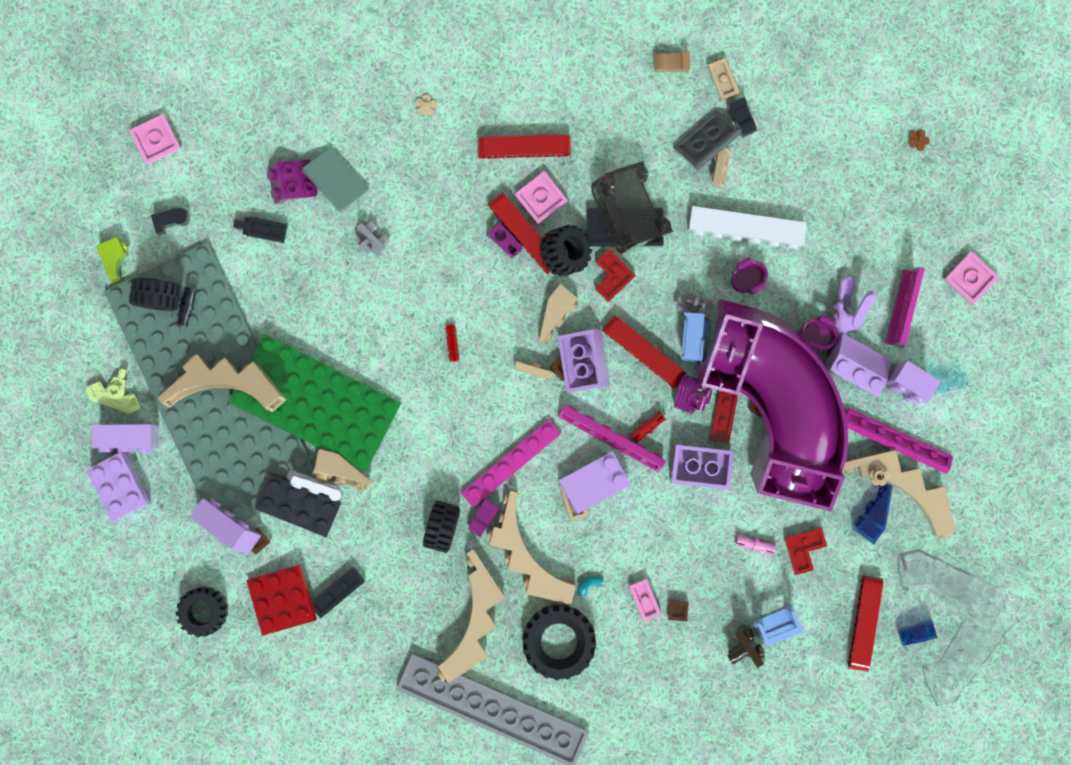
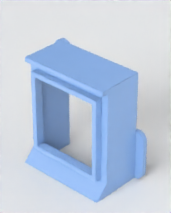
(694, 338)
(777, 623)

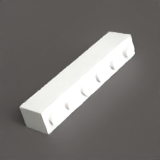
(747, 226)

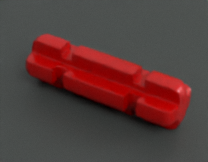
(452, 344)

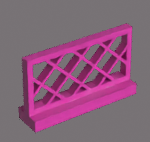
(904, 307)

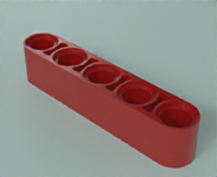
(524, 146)
(518, 227)
(643, 351)
(866, 624)

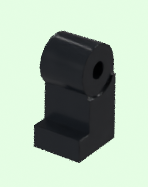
(741, 117)
(168, 219)

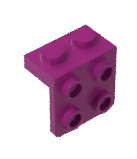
(289, 181)

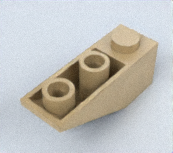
(557, 307)
(334, 468)

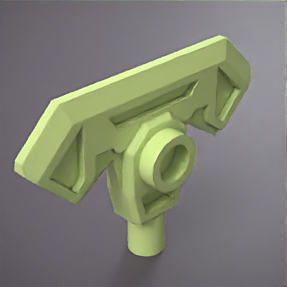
(114, 394)

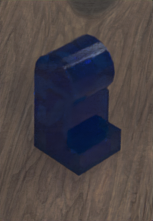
(917, 633)

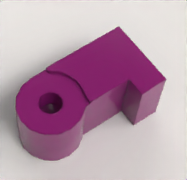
(504, 241)
(483, 517)

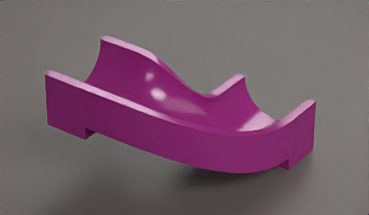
(797, 399)

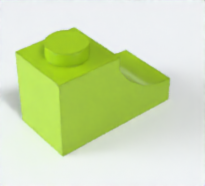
(112, 255)

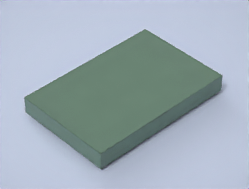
(335, 179)

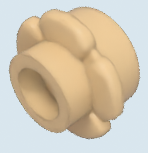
(879, 481)

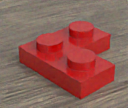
(618, 275)
(799, 547)

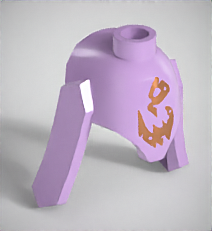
(840, 311)

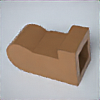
(672, 62)

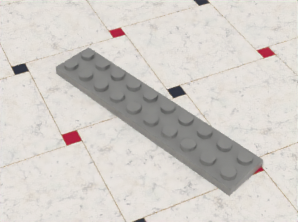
(494, 711)

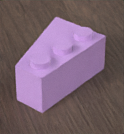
(224, 526)

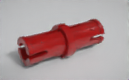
(647, 427)

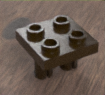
(747, 647)

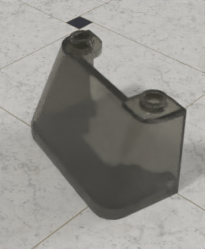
(628, 208)

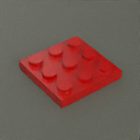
(281, 599)

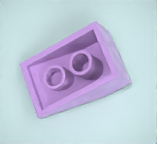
(594, 482)

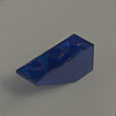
(874, 520)

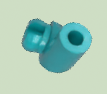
(587, 583)

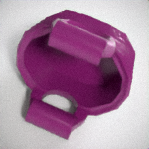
(749, 276)
(820, 332)
(686, 395)

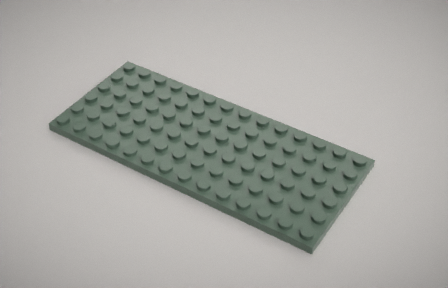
(218, 442)

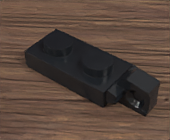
(262, 229)

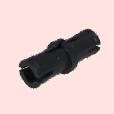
(186, 306)

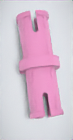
(755, 544)

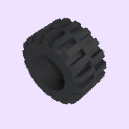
(554, 254)
(154, 294)
(441, 526)
(186, 617)

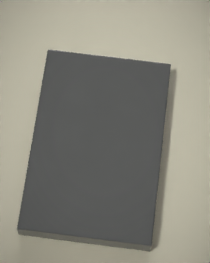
(707, 140)

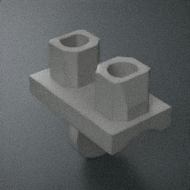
(368, 241)
(694, 304)

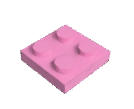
(155, 139)
(541, 197)
(971, 278)

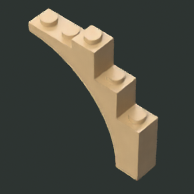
(224, 374)
(508, 537)

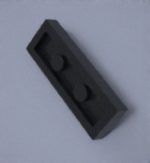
(337, 592)

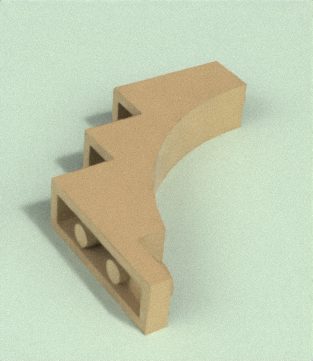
(931, 501)
(483, 596)

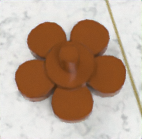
(918, 141)

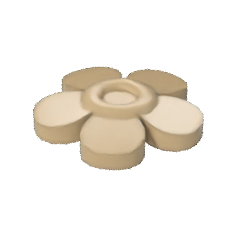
(425, 105)

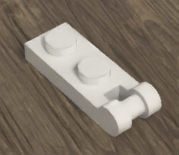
(315, 486)

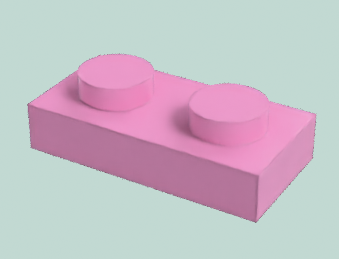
(645, 600)

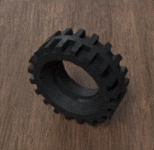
(566, 667)

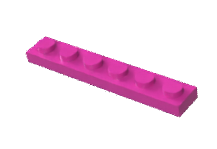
(606, 435)
(898, 441)
(510, 463)

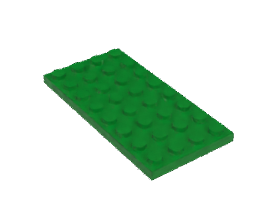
(321, 404)

